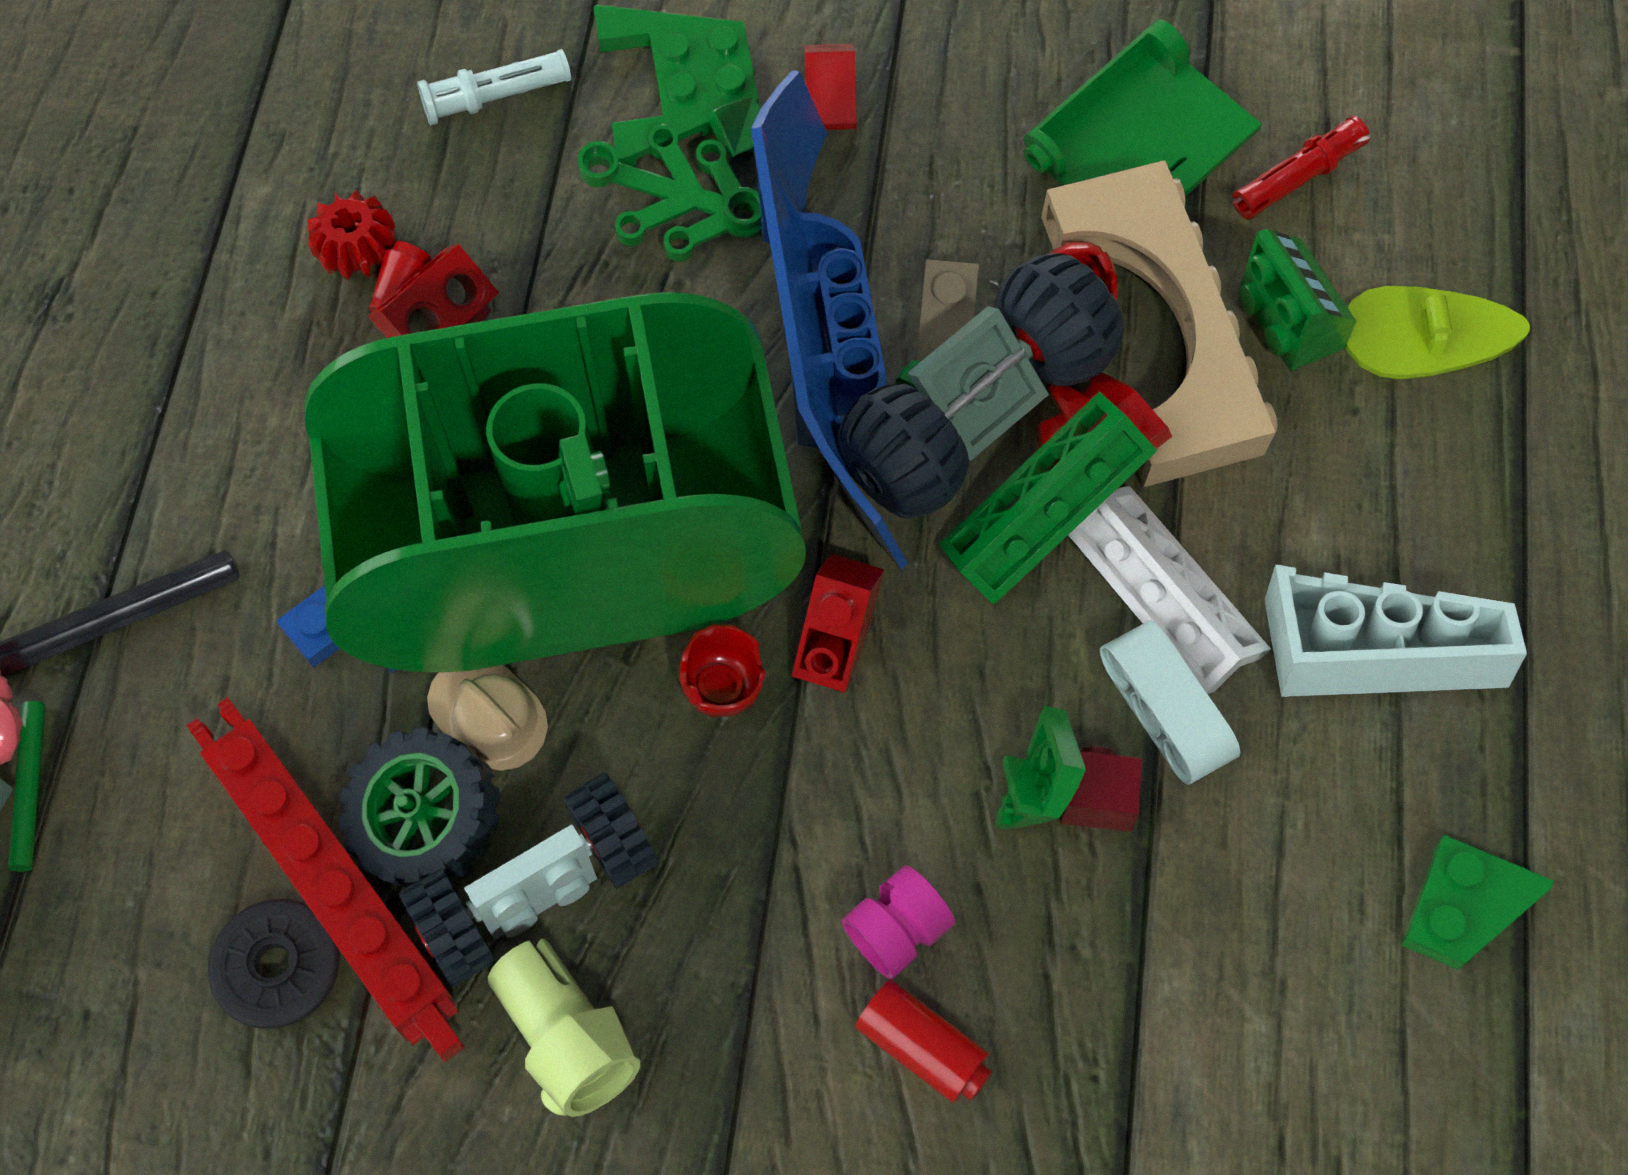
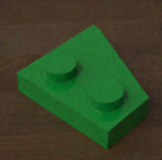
(1468, 902)

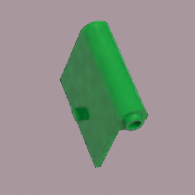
(1141, 112)

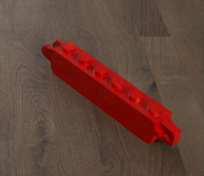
(330, 882)

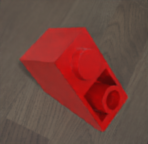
(837, 622)

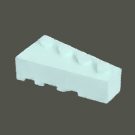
(1386, 639)

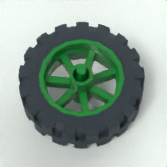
(380, 776)

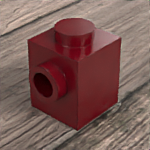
(1107, 791)

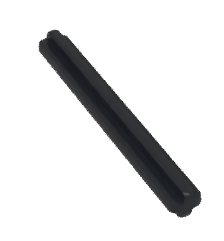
(117, 611)

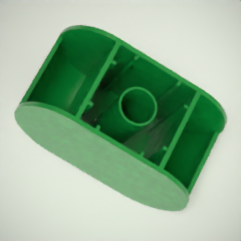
(448, 475)

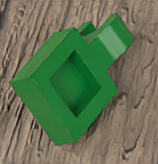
(585, 476)

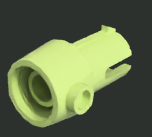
(575, 1050)

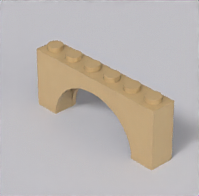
(1145, 228)

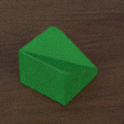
(733, 126)

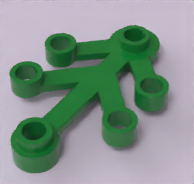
(679, 194)

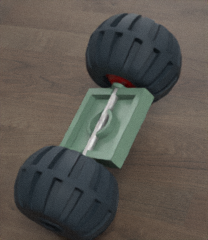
(917, 443)

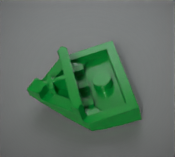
(1046, 777)

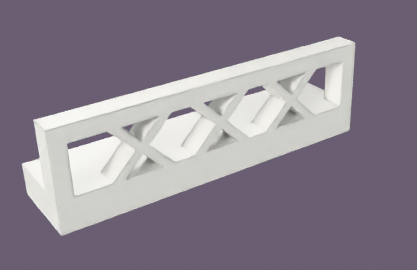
(1167, 587)

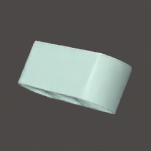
(1169, 702)

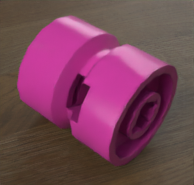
(898, 921)

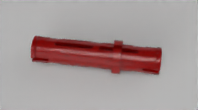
(1317, 157)

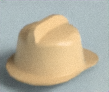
(489, 714)

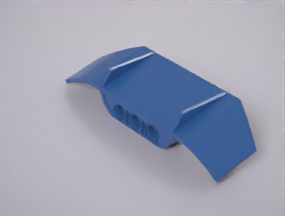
(807, 260)

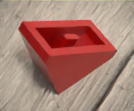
(832, 83)

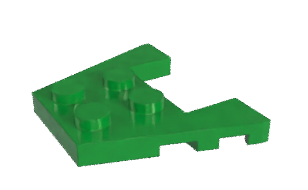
(696, 66)

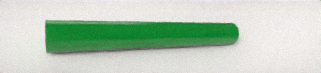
(26, 787)

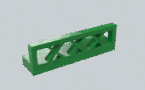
(1049, 501)

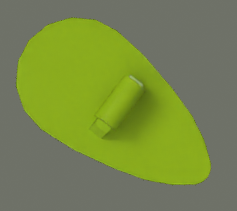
(1429, 331)

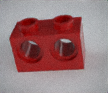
(428, 295)

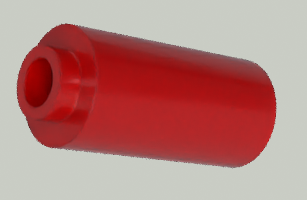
(924, 1043)

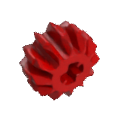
(351, 234)

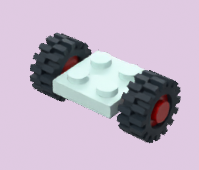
(531, 882)

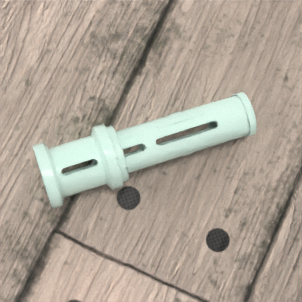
(470, 90)

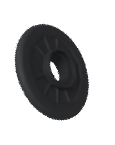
(278, 1000)

